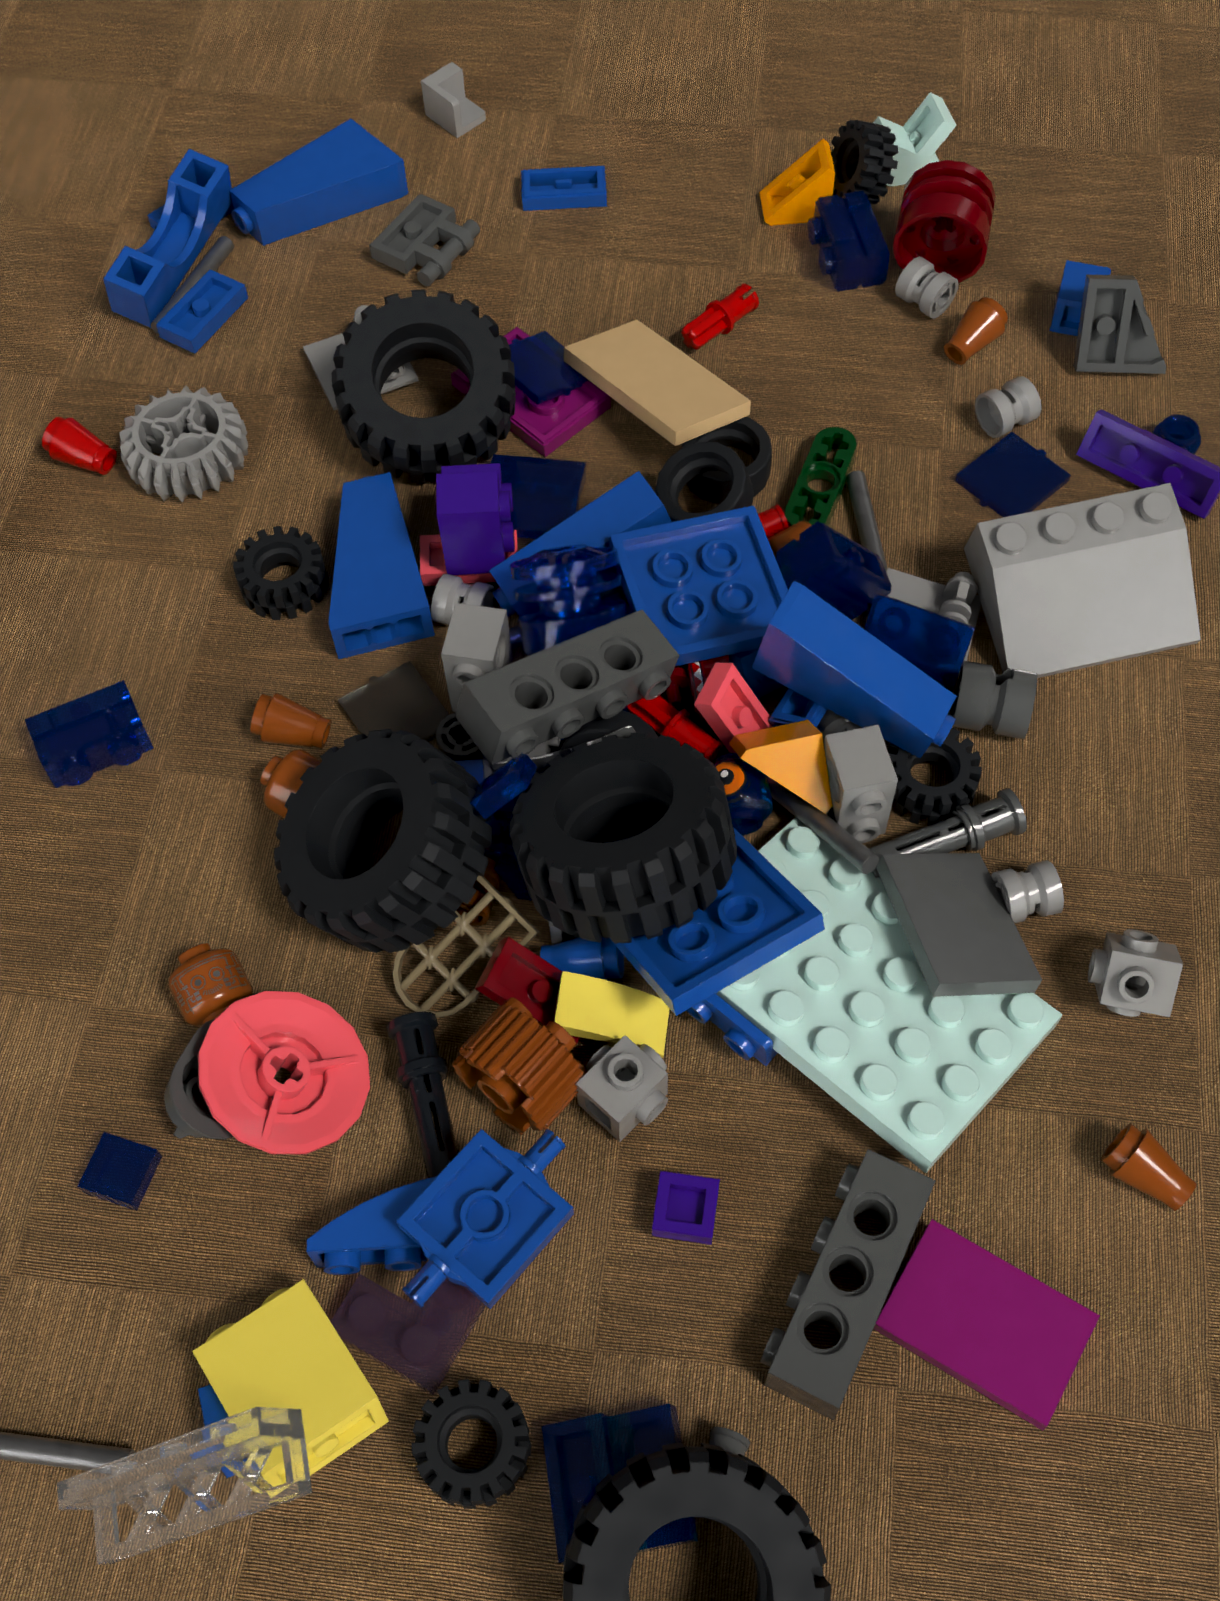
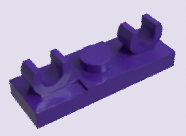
(1151, 462)

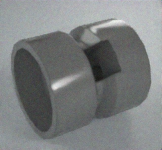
(994, 699)

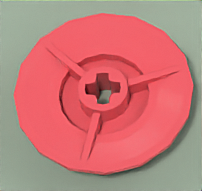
(289, 1032)

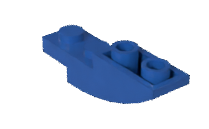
(369, 1235)

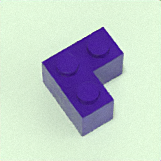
(474, 517)

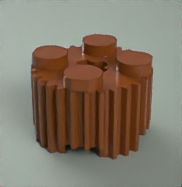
(521, 1067)

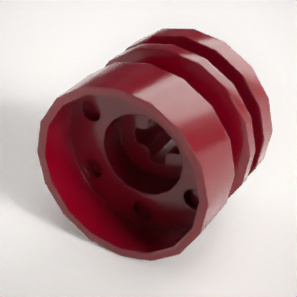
(946, 218)

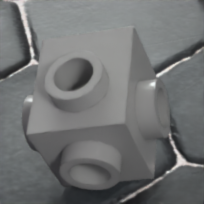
(1136, 973)
(624, 1087)

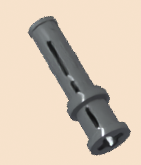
(966, 828)

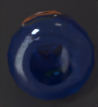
(746, 793)

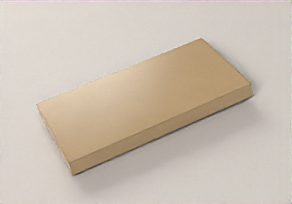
(657, 382)

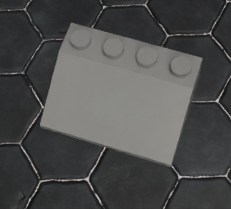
(1086, 581)

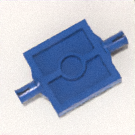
(485, 1218)

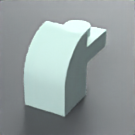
(919, 137)

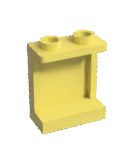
(293, 1360)

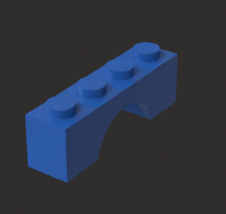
(147, 277)

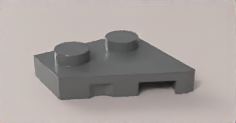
(1115, 329)

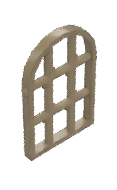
(484, 947)

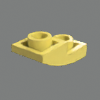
(609, 1011)

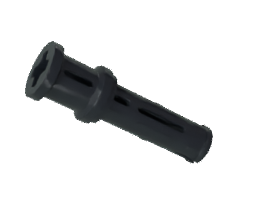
(423, 1071)

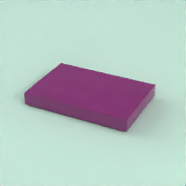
(553, 421)
(987, 1324)

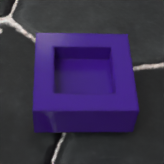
(685, 1207)

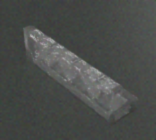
(177, 1462)

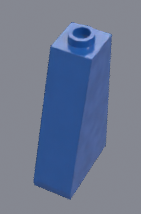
(319, 184)
(621, 509)
(375, 577)
(852, 673)

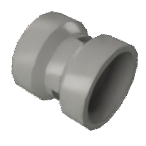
(926, 287)
(1013, 404)
(453, 590)
(1030, 892)

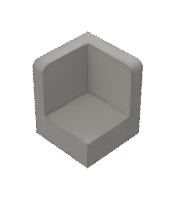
(447, 103)

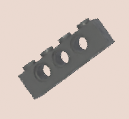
(566, 687)
(823, 1375)

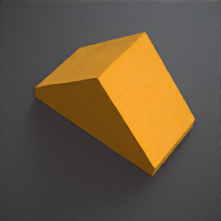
(794, 192)
(790, 756)

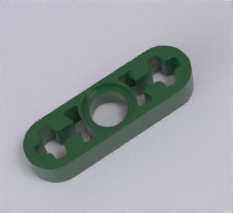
(817, 468)

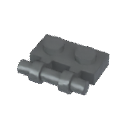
(415, 232)

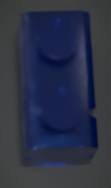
(849, 241)
(834, 569)
(89, 735)

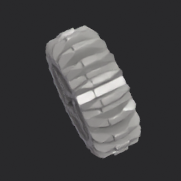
(190, 455)

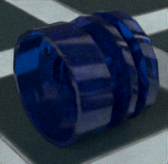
(566, 594)

